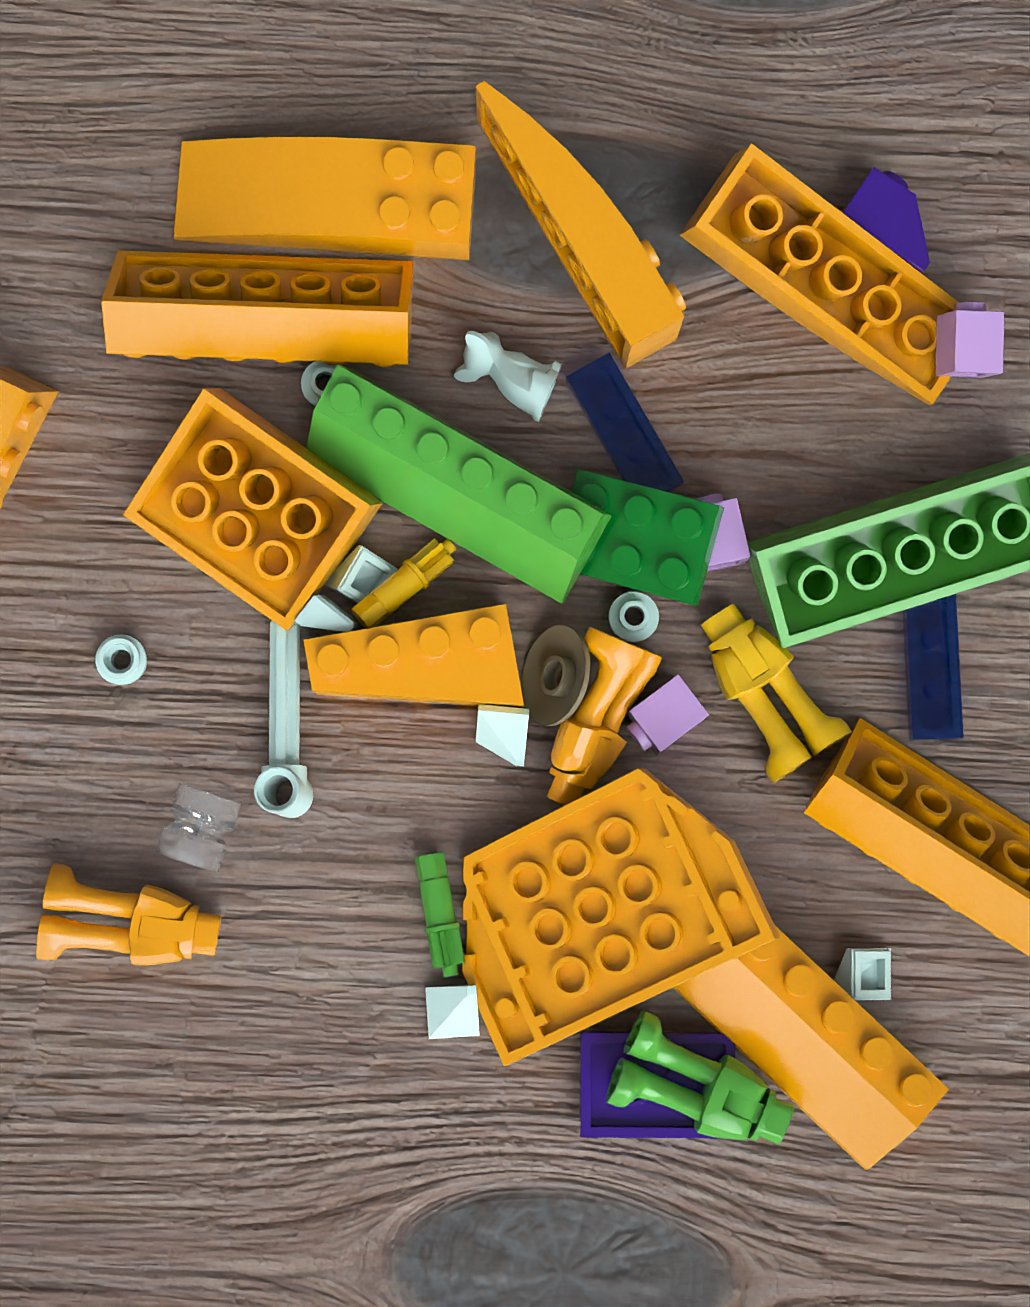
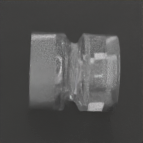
(198, 828)

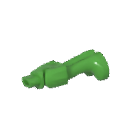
(733, 1098)

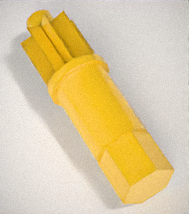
(404, 583)

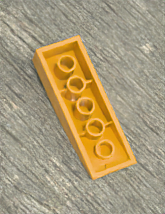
(328, 195)
(586, 231)
(822, 270)

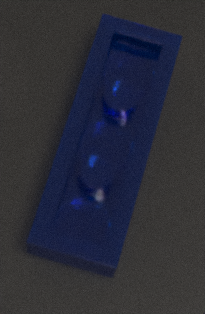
(623, 426)
(933, 670)

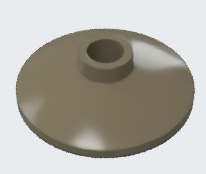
(555, 675)

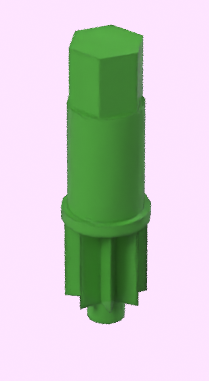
(439, 913)

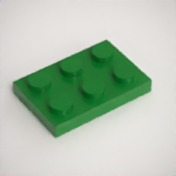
(652, 539)

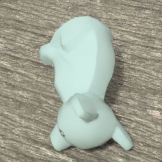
(516, 375)

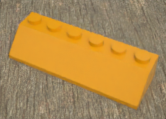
(259, 307)
(929, 830)
(818, 1047)

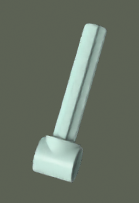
(284, 728)

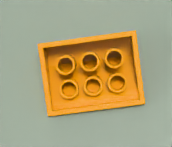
(251, 507)

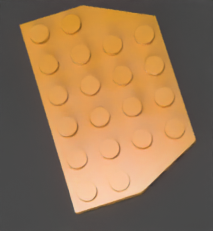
(602, 912)

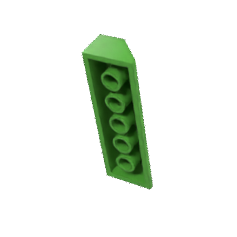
(455, 483)
(895, 552)

